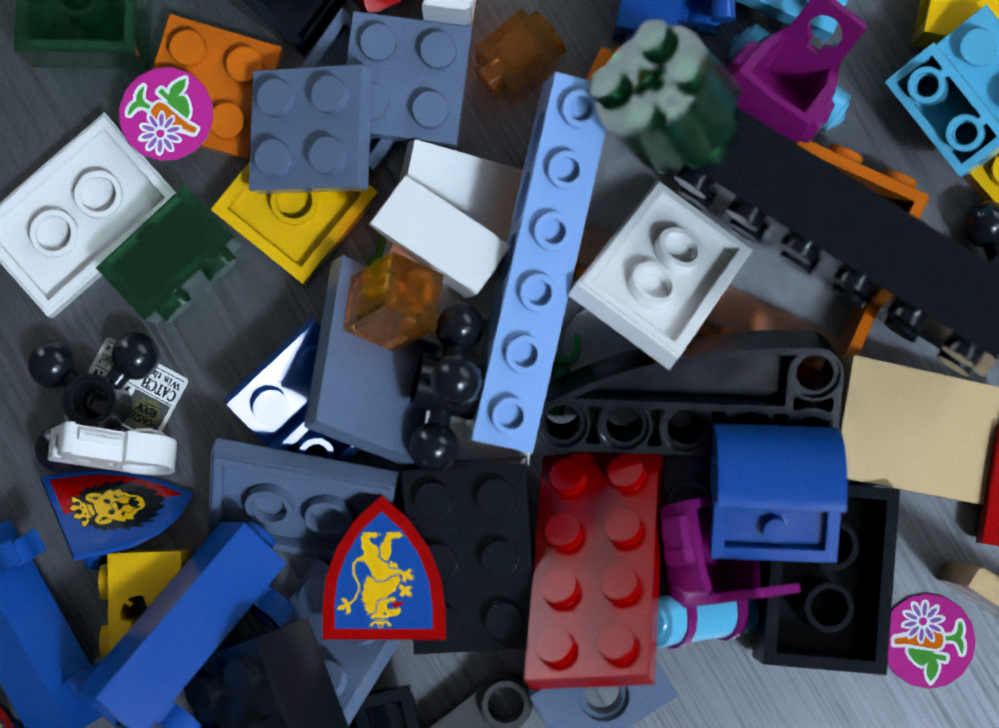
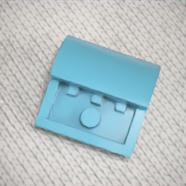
(955, 92)

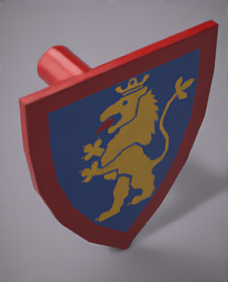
(383, 581)

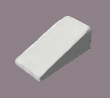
(440, 237)

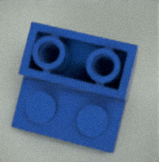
(277, 397)
(777, 492)

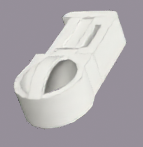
(134, 452)

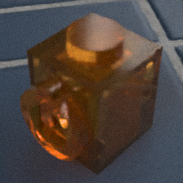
(518, 56)

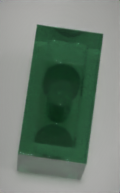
(170, 258)

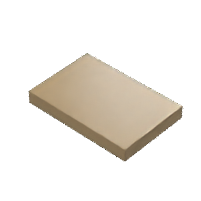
(917, 429)

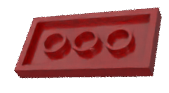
(596, 571)

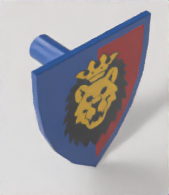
(111, 510)

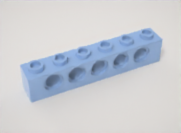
(538, 265)

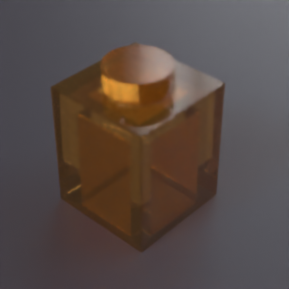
(393, 301)

